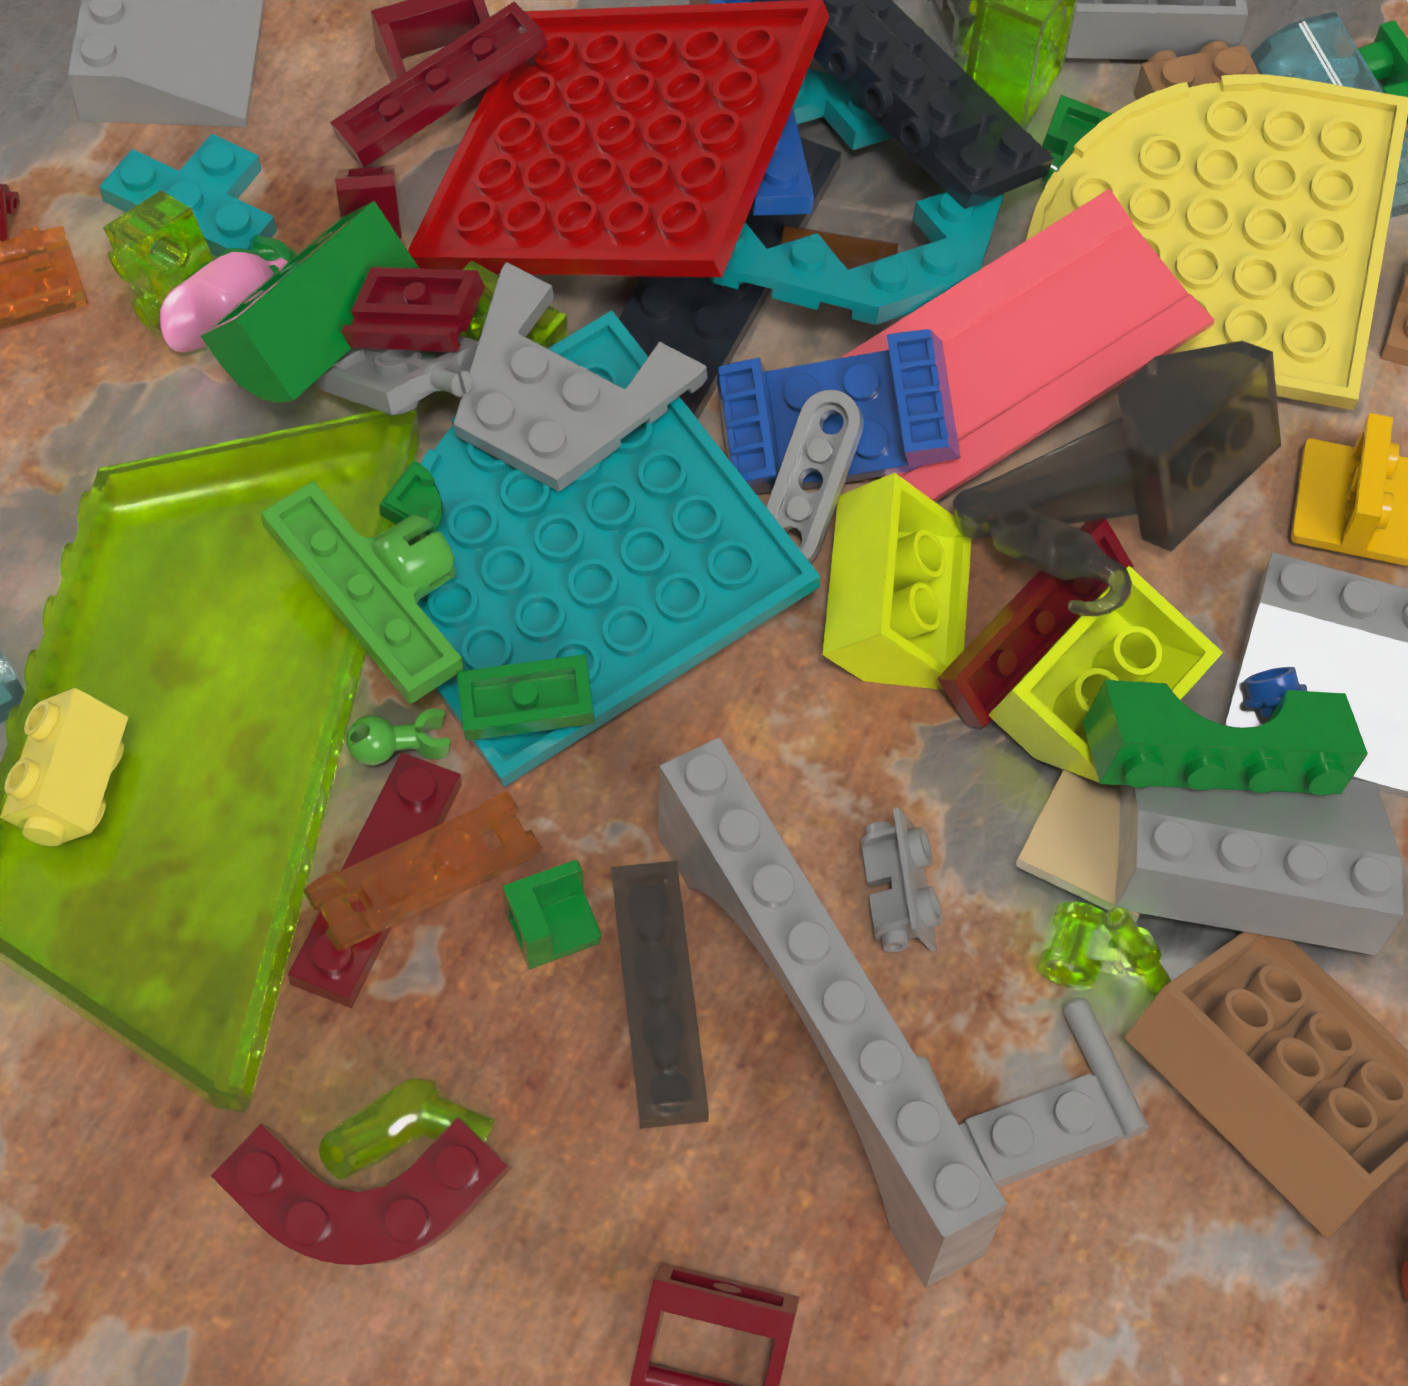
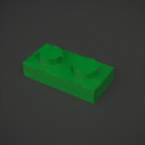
(525, 697)

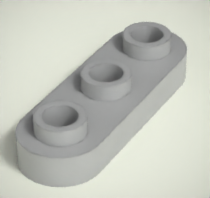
(816, 452)

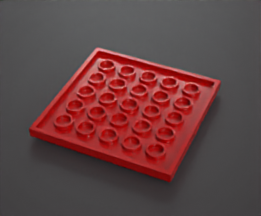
(624, 142)

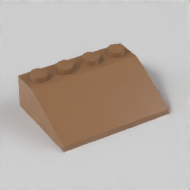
(1285, 1073)

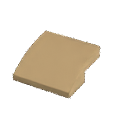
(1078, 840)

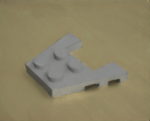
(544, 408)

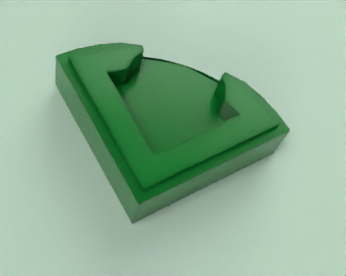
(413, 495)

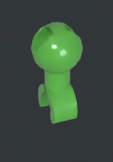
(378, 738)

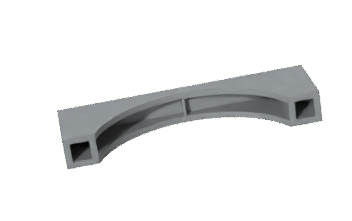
(925, 1167)

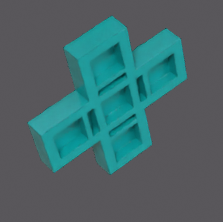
(206, 184)

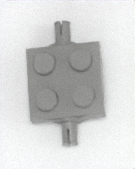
(399, 378)

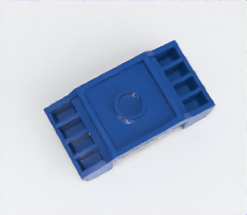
(897, 389)

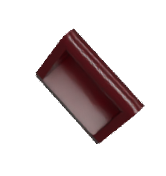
(421, 26)
(715, 1302)

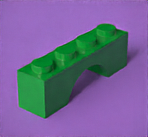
(1151, 738)

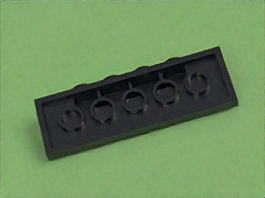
(927, 101)

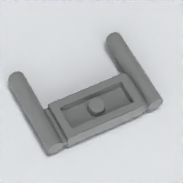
(1060, 1120)

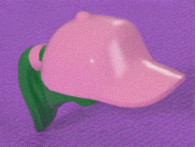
(217, 289)

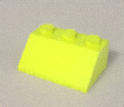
(896, 586)
(1134, 643)

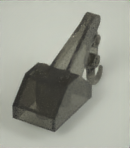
(1182, 446)

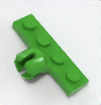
(373, 584)

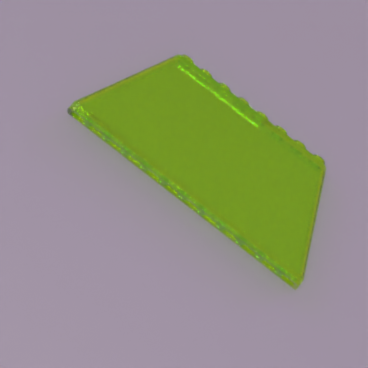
(237, 713)

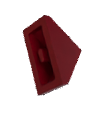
(364, 185)

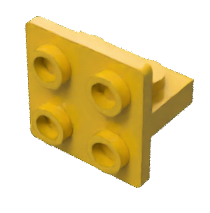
(1355, 495)

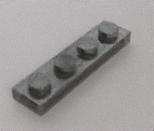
(659, 995)

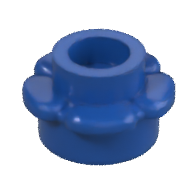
(1268, 688)

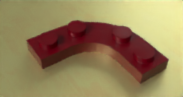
(367, 1224)

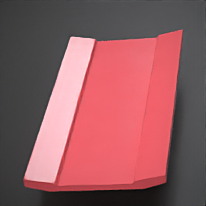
(1047, 334)

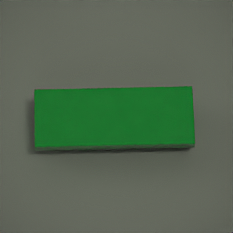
(294, 320)

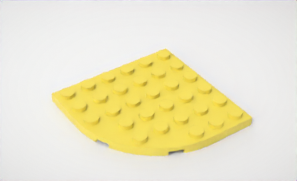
(1263, 209)

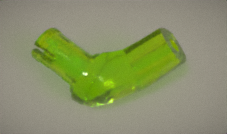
(391, 1124)

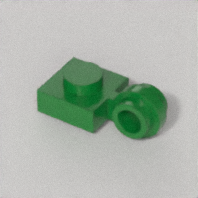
(1068, 125)

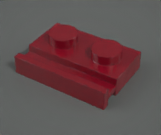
(414, 309)

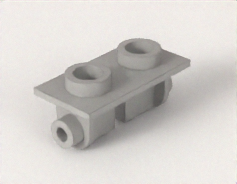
(911, 906)

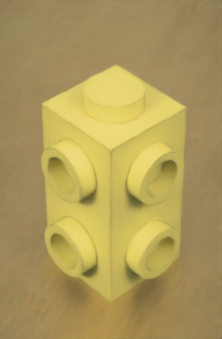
(64, 768)

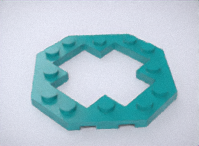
(884, 289)

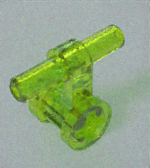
(1098, 942)

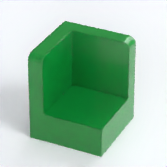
(551, 914)

